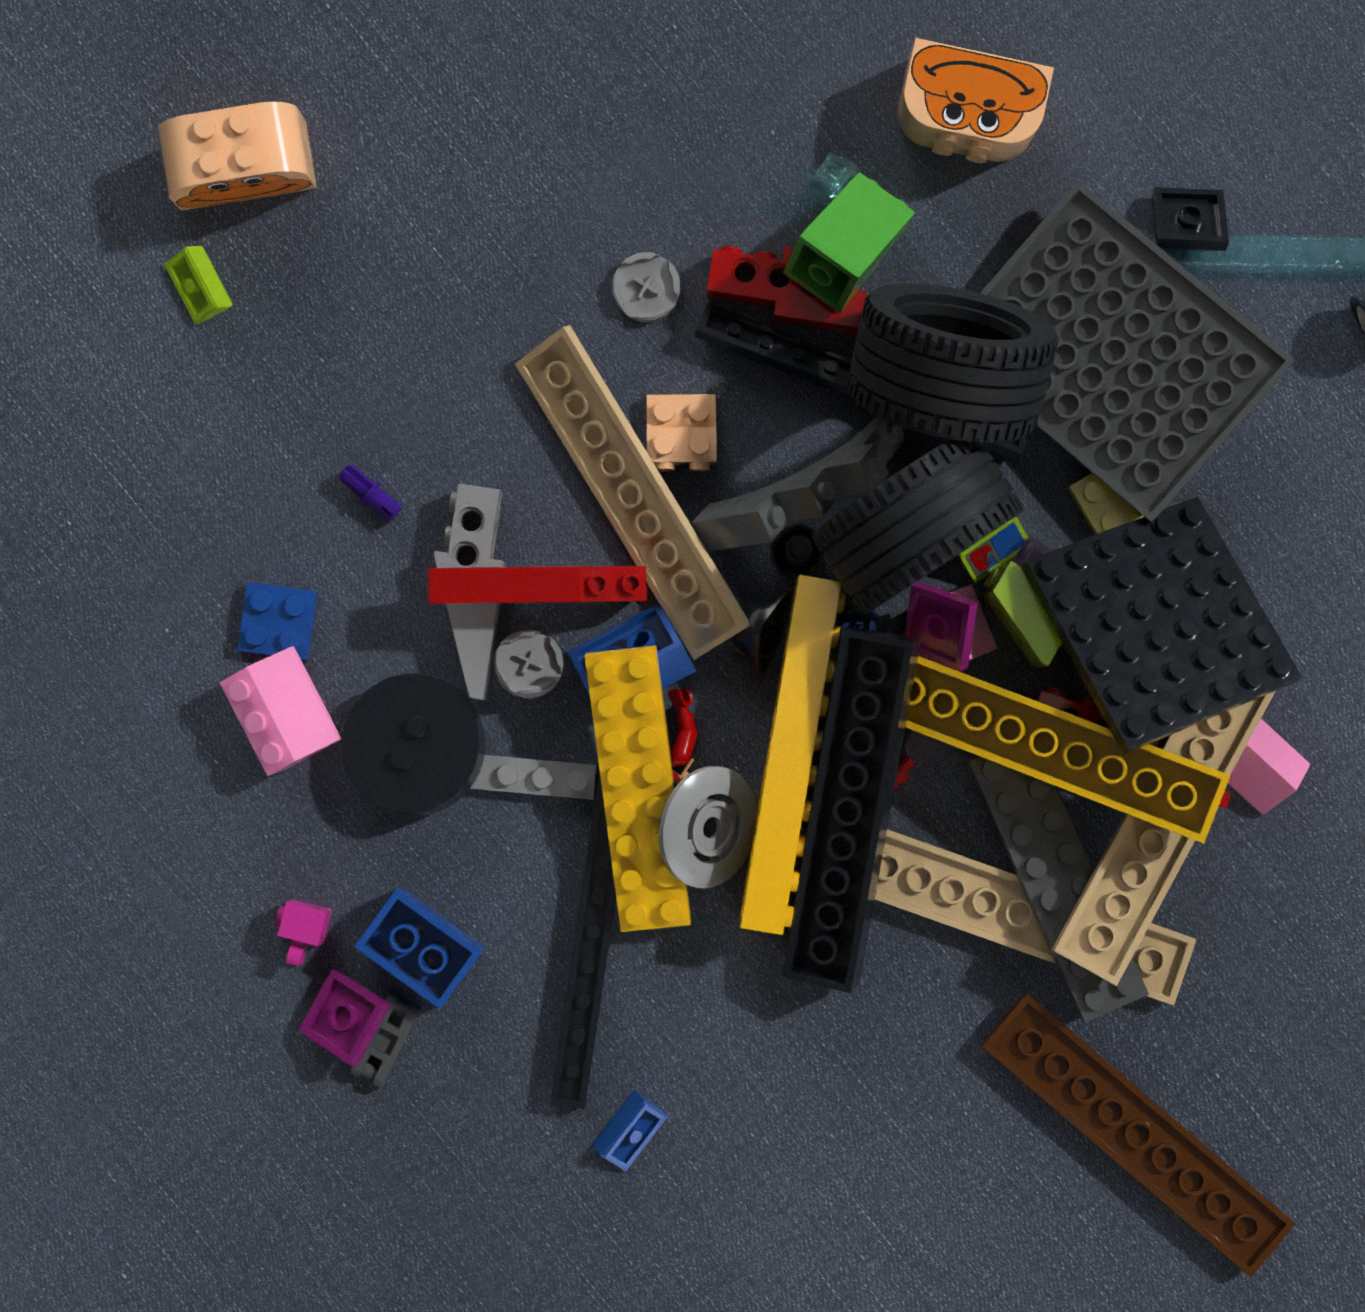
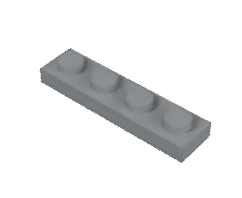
(537, 777)

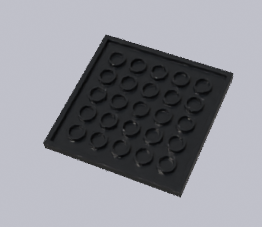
(1160, 624)

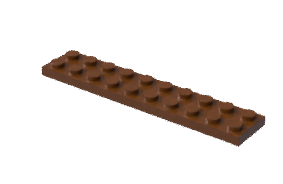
(1138, 1134)

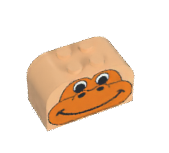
(971, 101)
(236, 154)

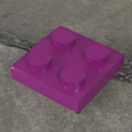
(942, 624)
(344, 1017)

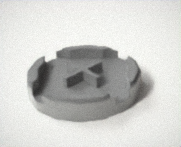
(646, 287)
(528, 664)

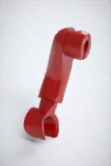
(687, 731)

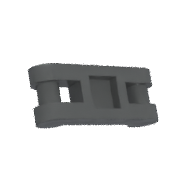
(387, 1041)

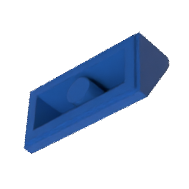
(629, 1130)

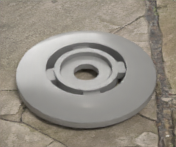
(684, 821)

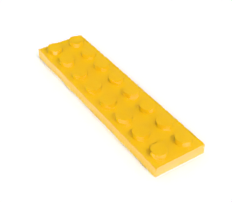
(635, 784)

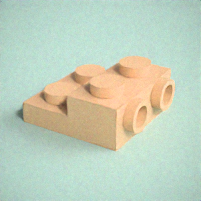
(682, 431)

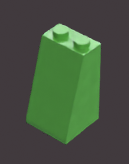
(848, 241)

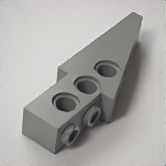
(473, 623)

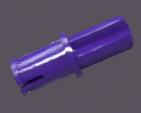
(370, 492)

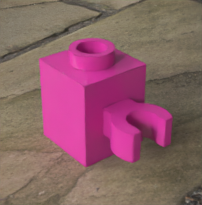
(302, 924)

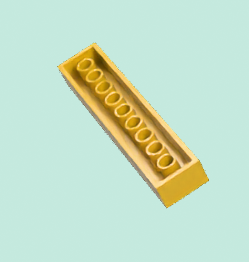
(1064, 750)
(790, 755)

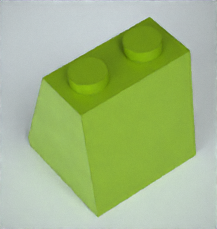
(1021, 613)

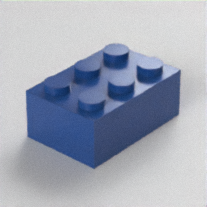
(420, 947)

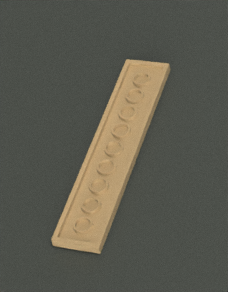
(632, 492)
(1146, 857)
(996, 908)

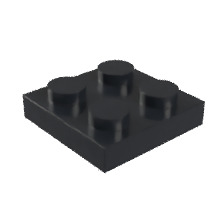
(1190, 219)

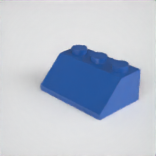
(644, 629)

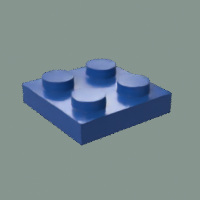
(277, 619)

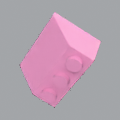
(280, 711)

